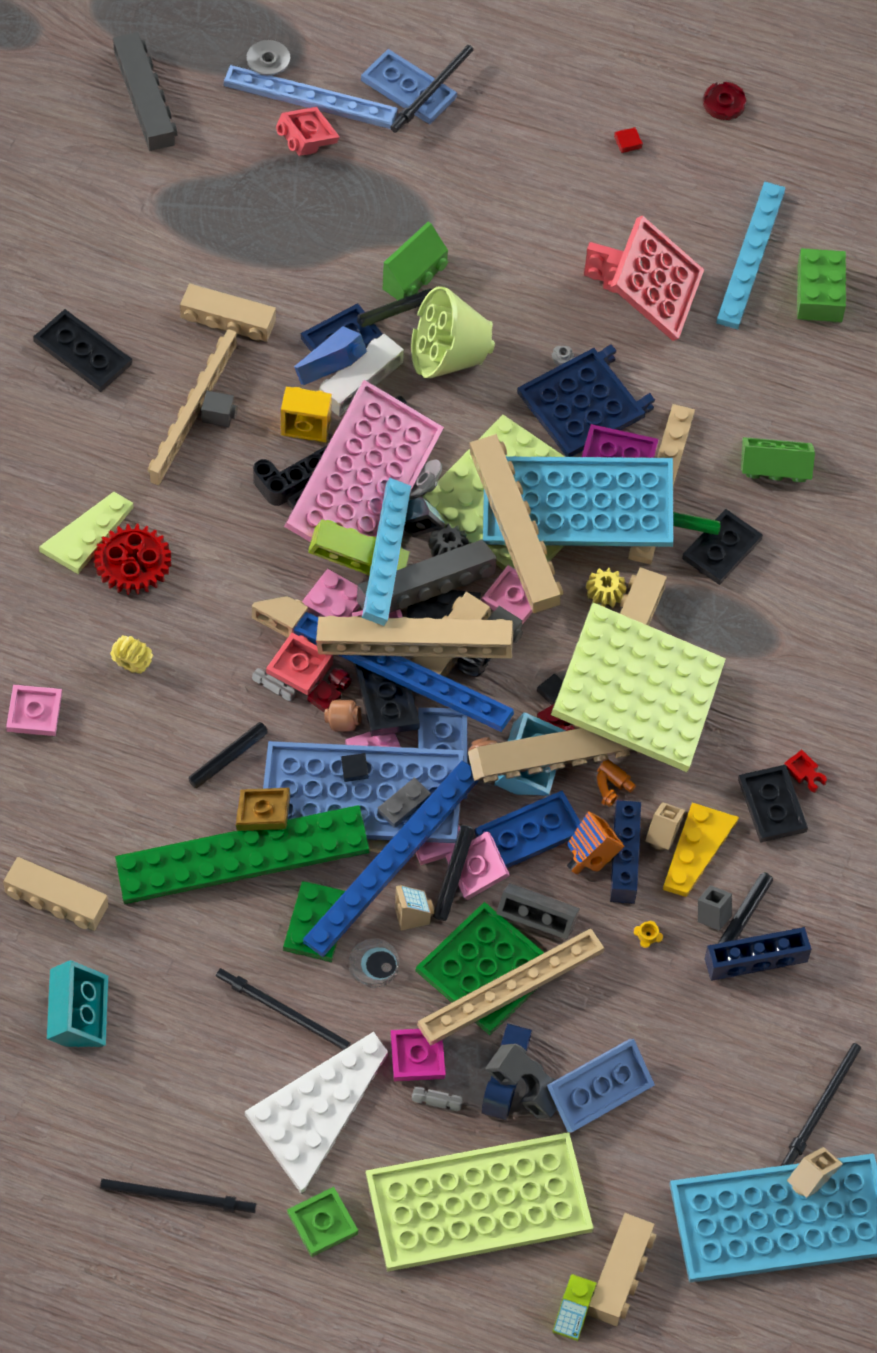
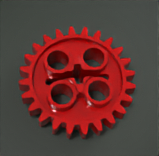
(149, 548)

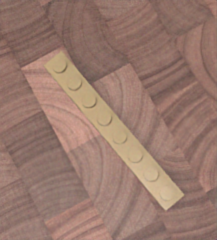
(189, 412)
(671, 447)
(510, 987)

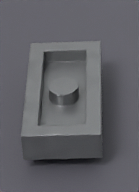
(404, 802)

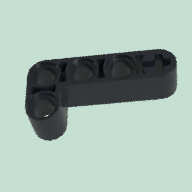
(284, 479)

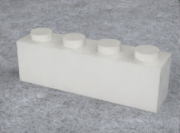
(380, 360)

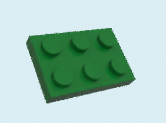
(310, 907)

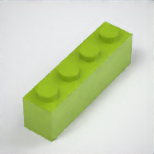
(347, 547)

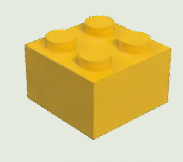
(306, 414)

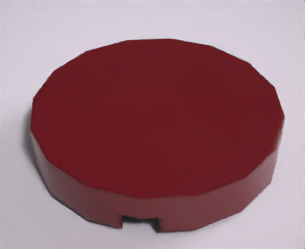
(724, 101)

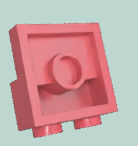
(306, 130)
(602, 264)
(299, 664)

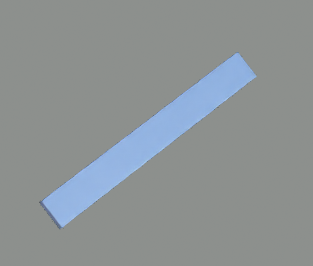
(310, 97)

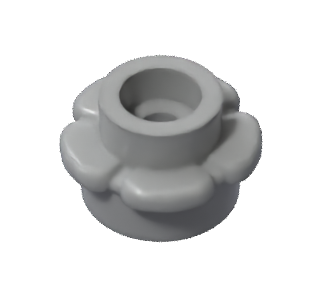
(560, 359)

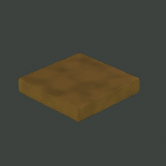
(263, 809)

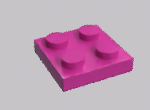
(414, 1056)

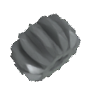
(447, 540)

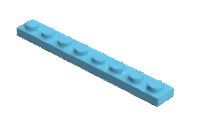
(750, 255)
(386, 552)

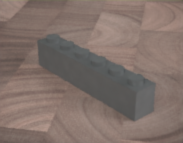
(144, 91)
(438, 575)

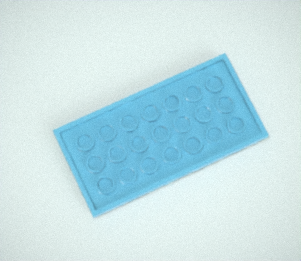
(593, 501)
(761, 1225)

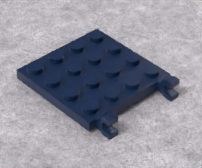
(581, 395)

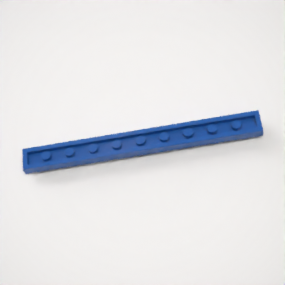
(423, 681)
(391, 859)

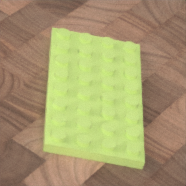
(478, 1201)

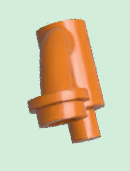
(617, 776)

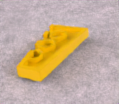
(699, 841)

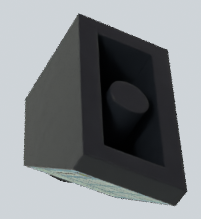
(422, 517)

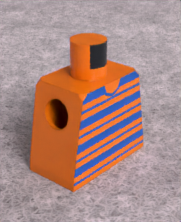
(593, 844)

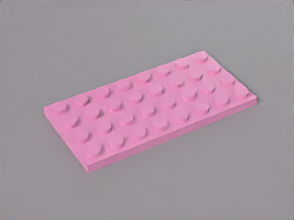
(371, 444)

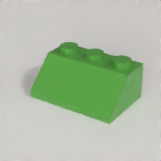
(414, 263)
(777, 459)

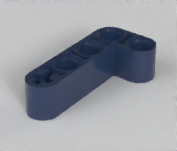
(499, 1097)

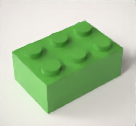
(821, 285)

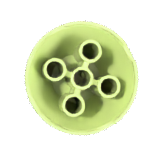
(449, 335)

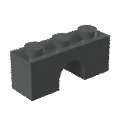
(510, 1065)

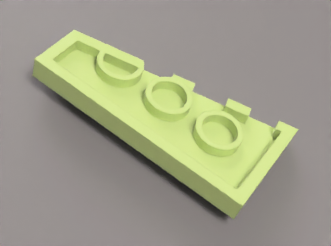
(78, 541)

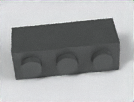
(538, 911)

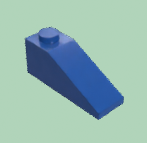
(332, 355)

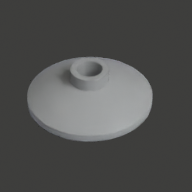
(268, 57)
(427, 478)

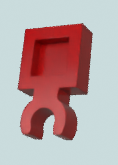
(803, 768)

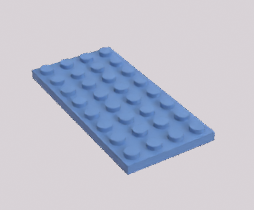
(318, 782)

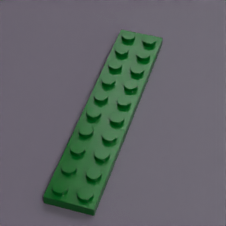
(241, 855)

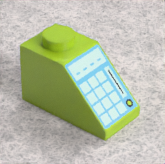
(574, 1307)

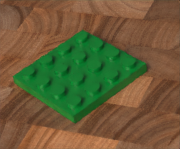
(476, 955)

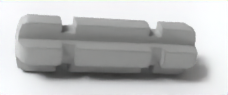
(274, 684)
(437, 1098)

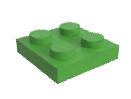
(322, 1221)

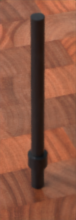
(407, 114)
(241, 985)
(798, 1143)
(228, 1203)

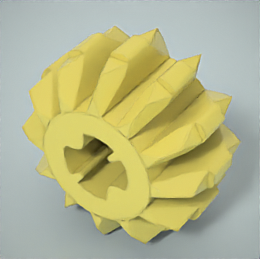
(606, 587)
(131, 654)

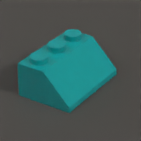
(77, 1006)

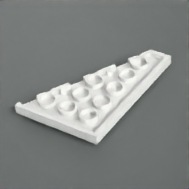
(309, 1113)

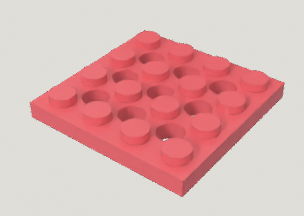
(675, 260)

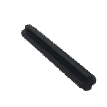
(392, 309)
(228, 755)
(453, 873)
(747, 908)

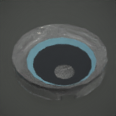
(374, 962)

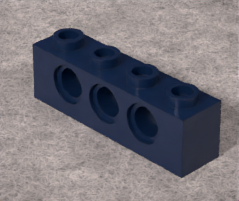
(625, 863)
(757, 953)

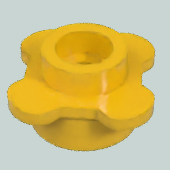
(648, 927)

